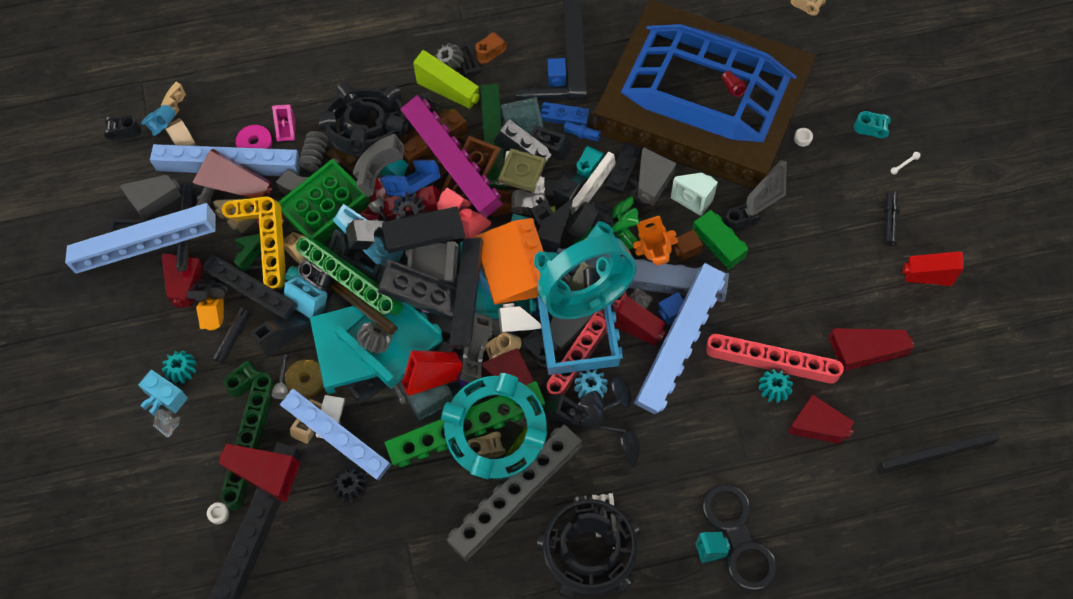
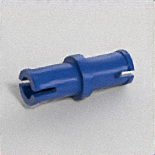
(582, 131)

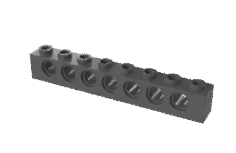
(513, 502)

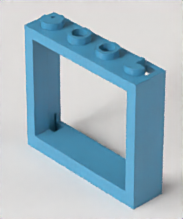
(585, 364)

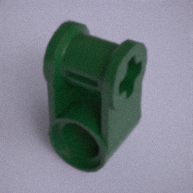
(241, 376)

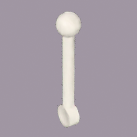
(916, 155)

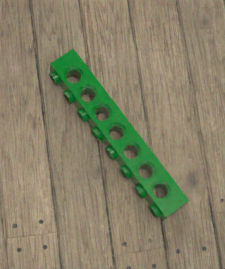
(397, 445)

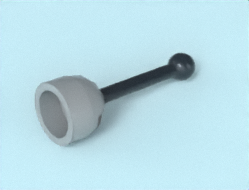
(280, 390)

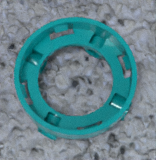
(614, 271)
(455, 413)

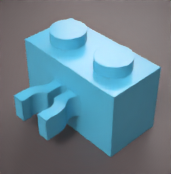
(307, 297)
(160, 393)

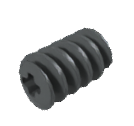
(313, 151)

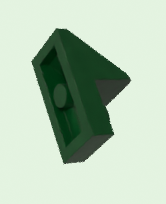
(250, 250)

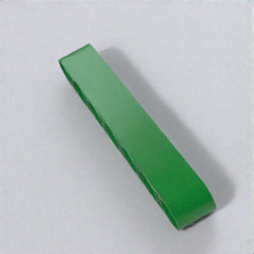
(314, 250)

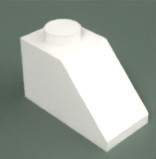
(516, 319)

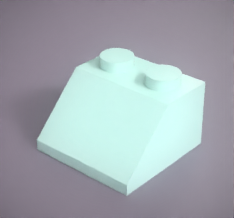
(694, 191)

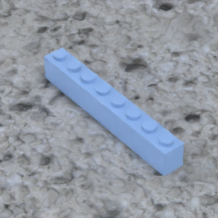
(190, 158)
(140, 238)
(679, 339)

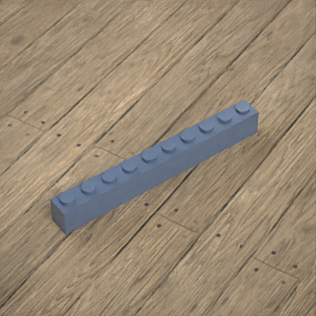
(661, 278)

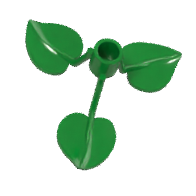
(626, 220)

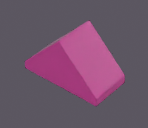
(284, 122)

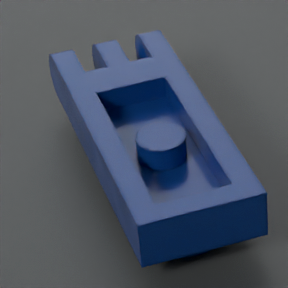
(561, 113)

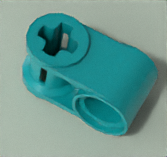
(871, 124)
(589, 162)

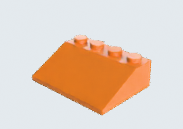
(509, 261)

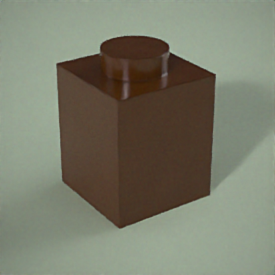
(687, 246)

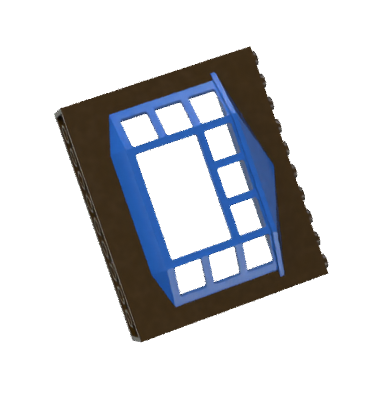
(692, 132)

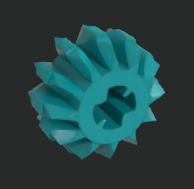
(171, 368)
(772, 379)

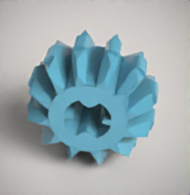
(585, 379)

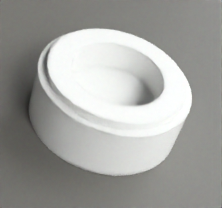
(803, 137)
(218, 513)

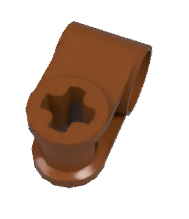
(490, 48)

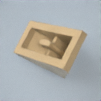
(179, 133)

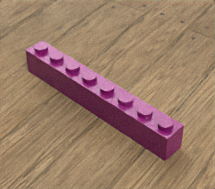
(453, 159)

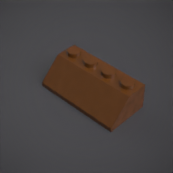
(415, 145)
(482, 154)

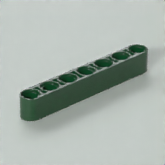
(491, 128)
(249, 430)

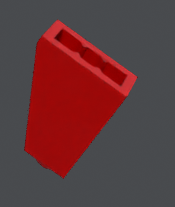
(934, 268)
(430, 370)

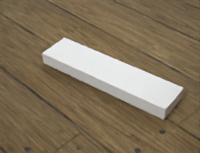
(594, 182)

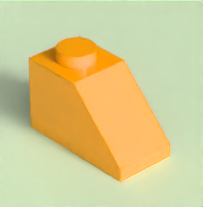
(210, 313)

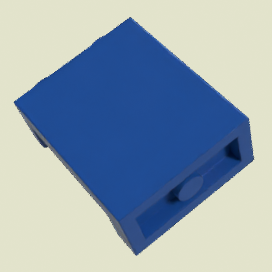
(426, 173)

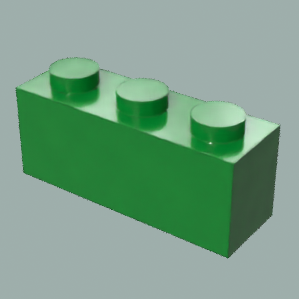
(720, 239)

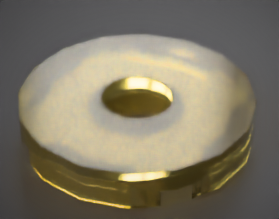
(302, 368)

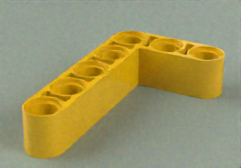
(266, 234)

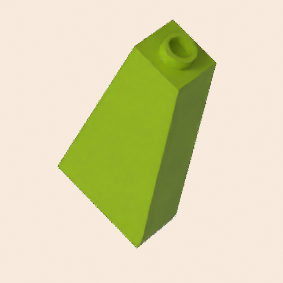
(444, 80)

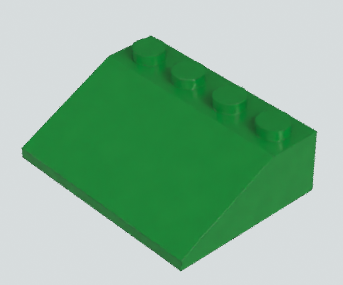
(319, 198)

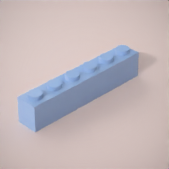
(335, 434)

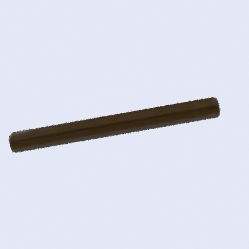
(365, 308)

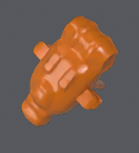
(654, 241)

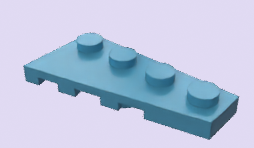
(376, 250)

